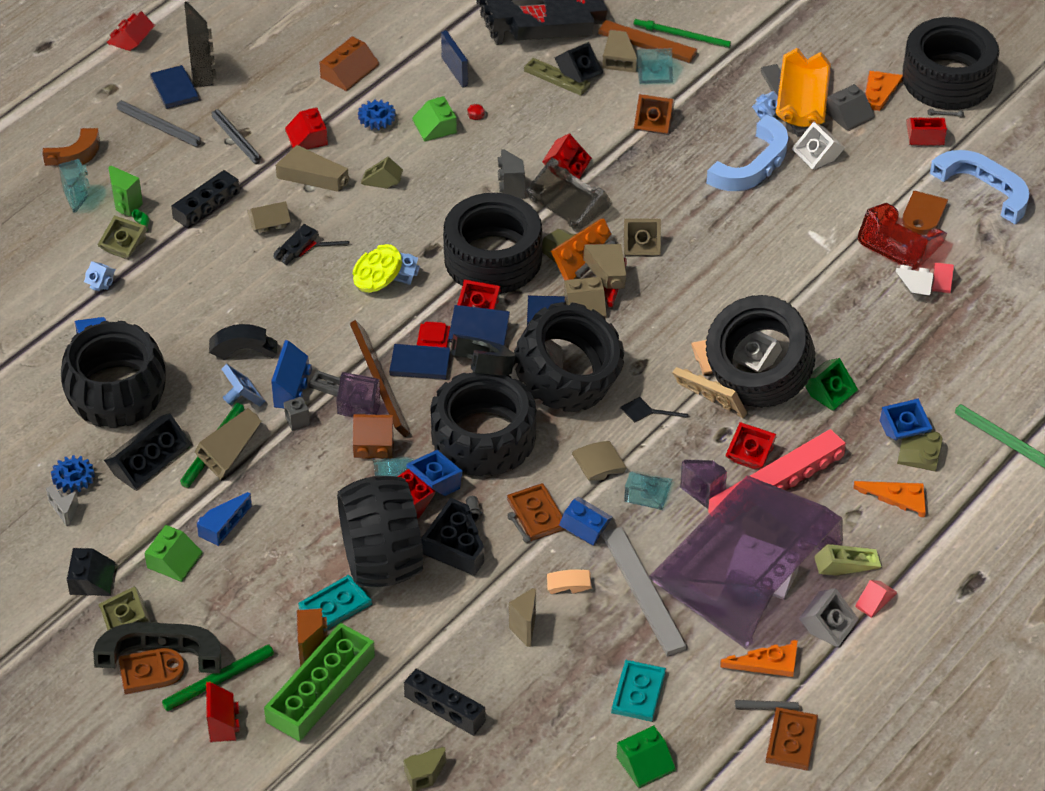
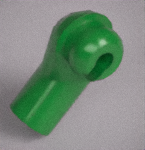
(141, 218)

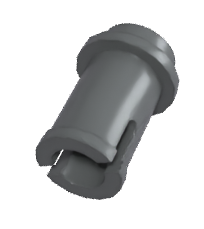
(476, 512)

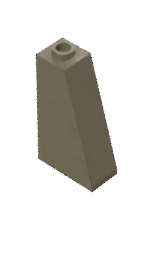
(312, 170)
(226, 444)

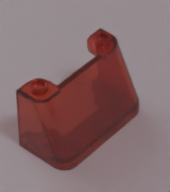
(888, 238)

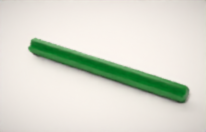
(1000, 434)
(196, 467)
(217, 678)

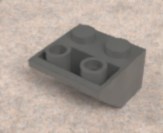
(511, 174)

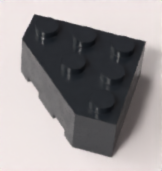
(455, 538)

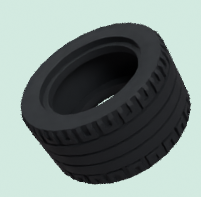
(953, 40)
(493, 216)
(747, 317)

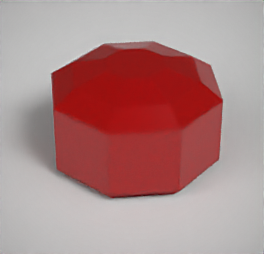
(475, 112)

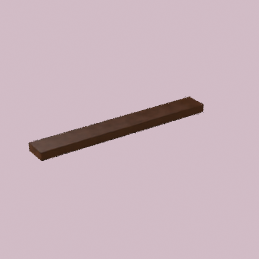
(377, 372)

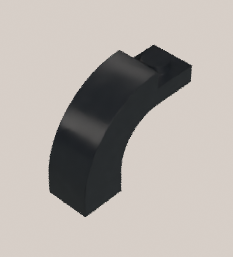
(242, 337)

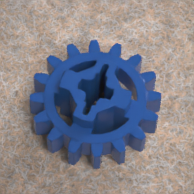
(376, 114)
(72, 474)

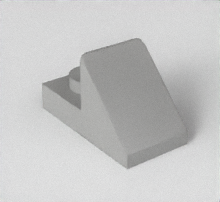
(63, 505)

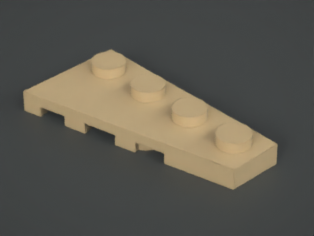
(710, 390)

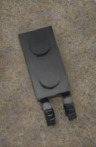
(296, 244)

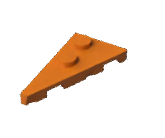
(896, 494)
(769, 660)

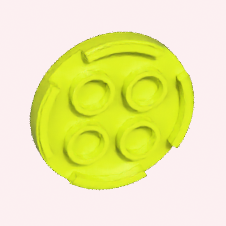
(377, 268)

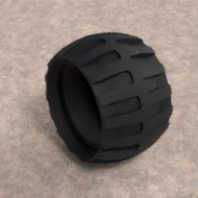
(106, 347)
(380, 531)

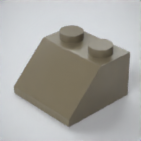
(269, 216)
(586, 292)

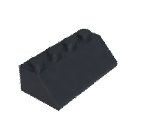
(148, 451)

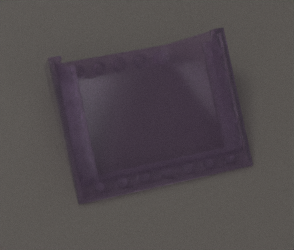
(745, 554)

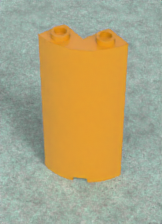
(803, 88)

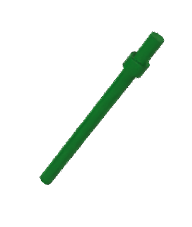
(651, 25)

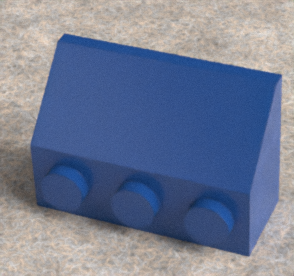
(290, 374)

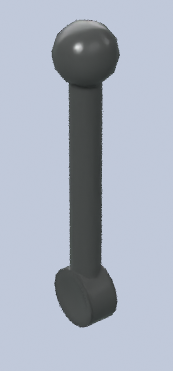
(931, 112)
(511, 516)

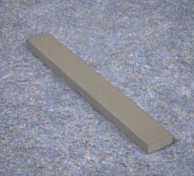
(644, 591)

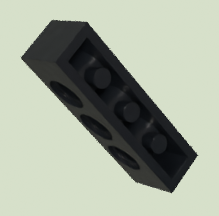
(205, 199)
(444, 701)

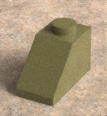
(382, 174)

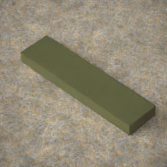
(554, 76)

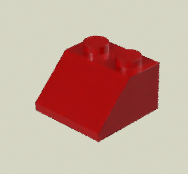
(307, 130)
(221, 713)

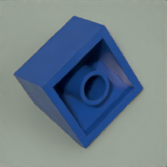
(904, 419)
(437, 472)
(585, 520)

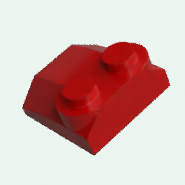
(479, 295)
(751, 446)

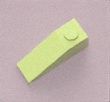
(846, 559)

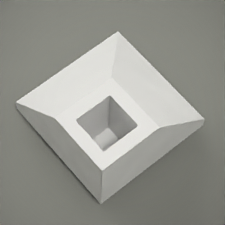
(916, 281)

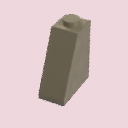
(619, 52)
(607, 262)

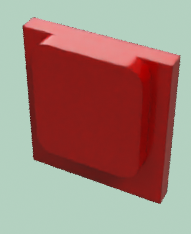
(433, 334)

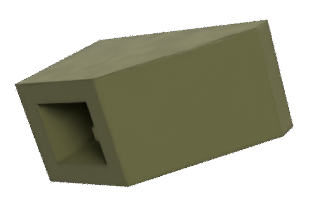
(424, 768)

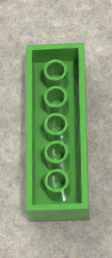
(319, 682)

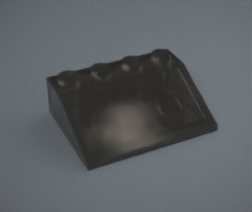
(199, 48)

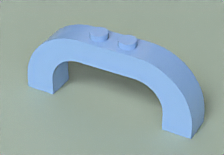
(988, 171)
(747, 177)

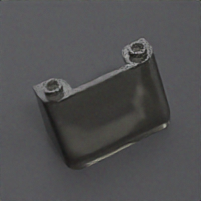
(567, 195)

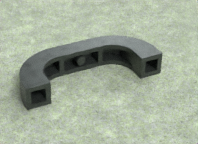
(486, 355)
(157, 636)

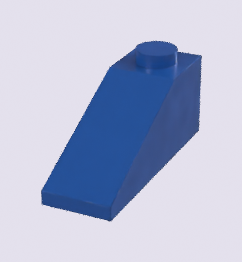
(222, 519)

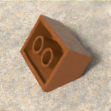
(348, 64)

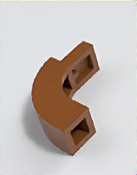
(83, 149)

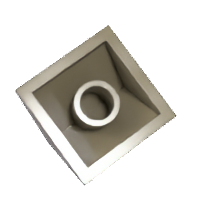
(642, 236)
(522, 616)

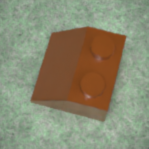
(654, 113)
(373, 436)
(310, 632)

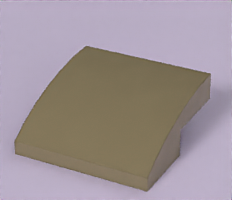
(599, 460)

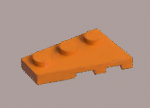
(880, 87)

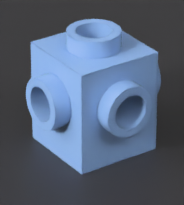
(764, 105)
(408, 269)
(99, 276)

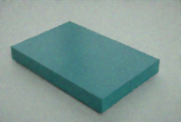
(338, 601)
(638, 690)

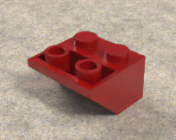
(131, 31)
(926, 131)
(569, 155)
(420, 491)

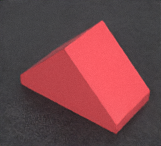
(942, 277)
(875, 597)

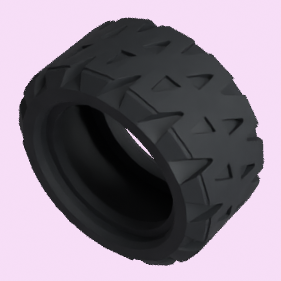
(588, 332)
(486, 452)

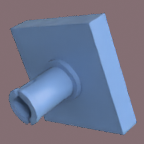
(241, 386)

